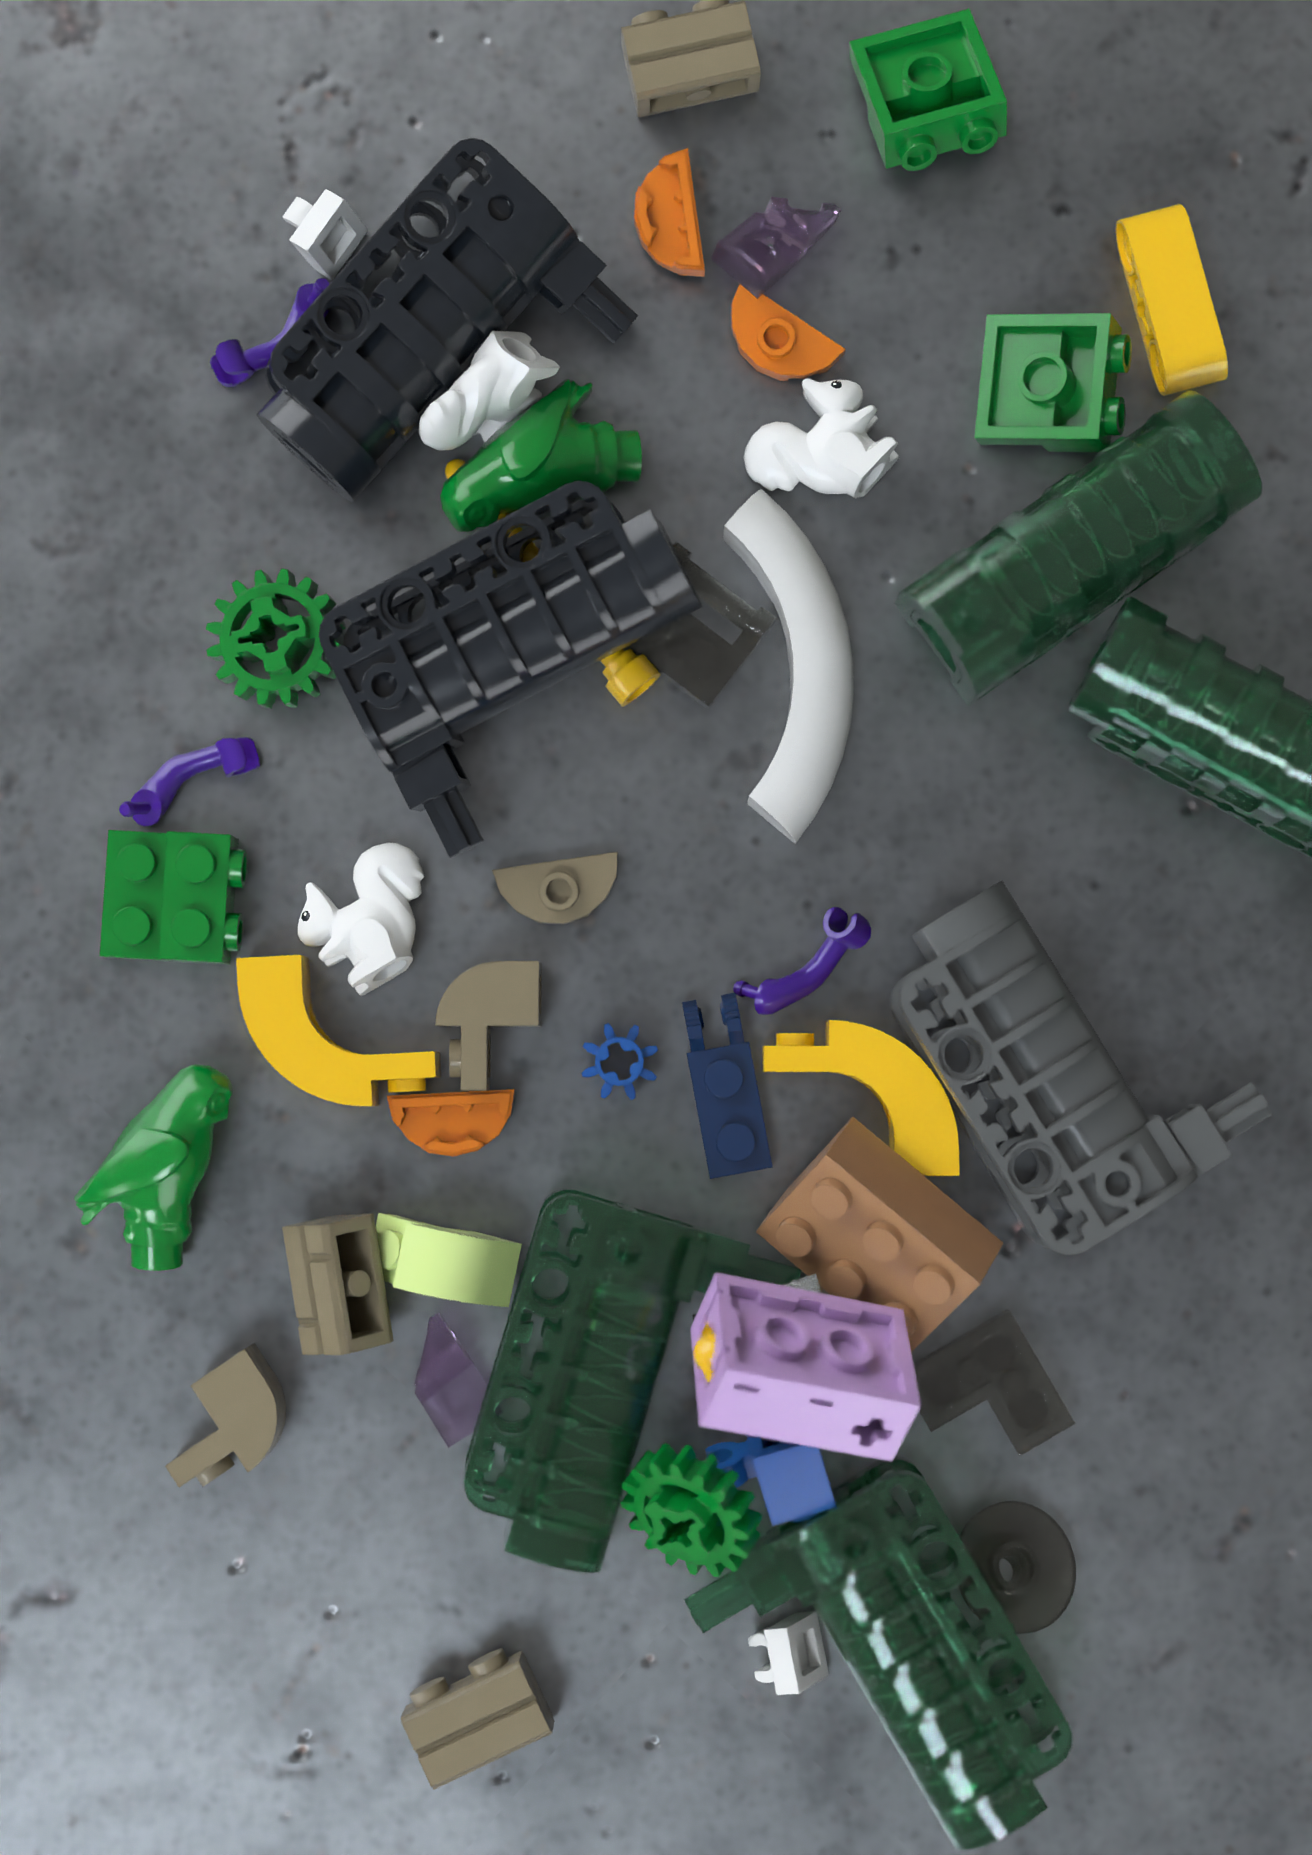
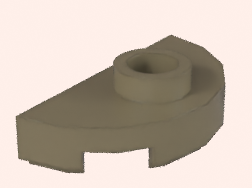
(560, 888)

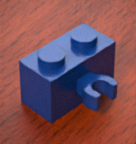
(789, 1475)

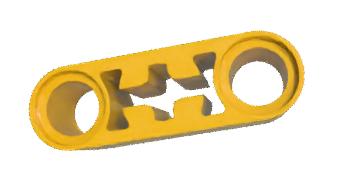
(1171, 299)

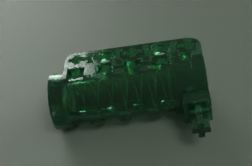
(1083, 545)
(1202, 722)

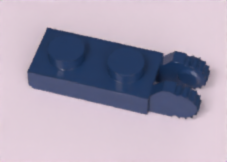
(726, 1095)

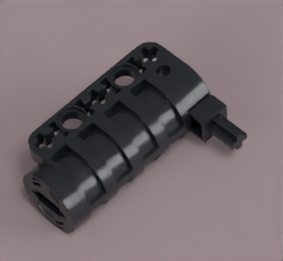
(430, 315)

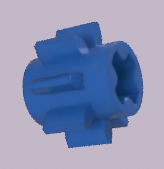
(603, 1053)

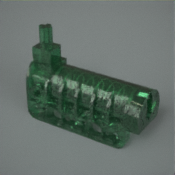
(595, 1371)
(912, 1646)

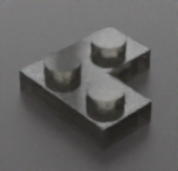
(995, 1367)

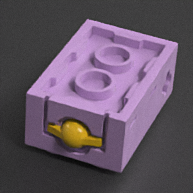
(803, 1367)

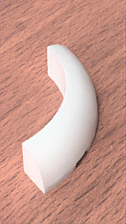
(817, 658)

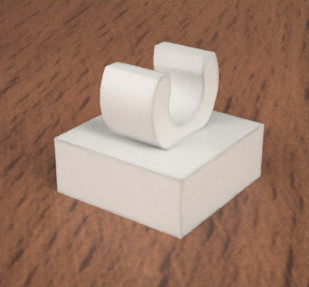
(325, 232)
(794, 1653)

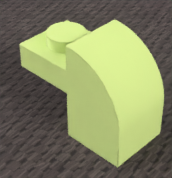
(446, 1261)

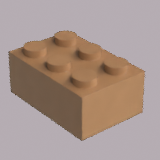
(880, 1232)

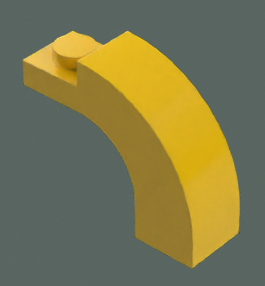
(286, 1031)
(909, 1092)

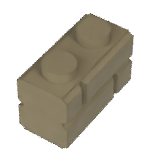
(690, 56)
(338, 1284)
(477, 1717)

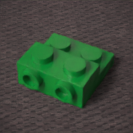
(930, 90)
(1052, 381)
(172, 896)

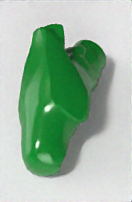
(537, 456)
(160, 1166)

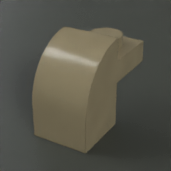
(487, 998)
(248, 1410)

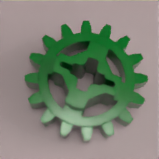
(250, 642)
(691, 1510)

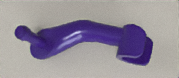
(235, 365)
(157, 794)
(779, 993)

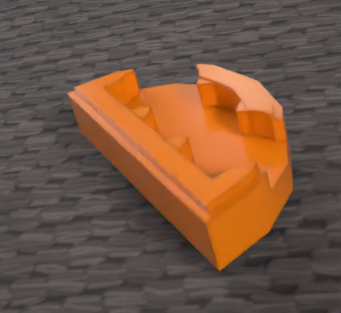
(668, 216)
(778, 340)
(453, 1120)

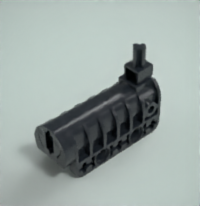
(500, 638)

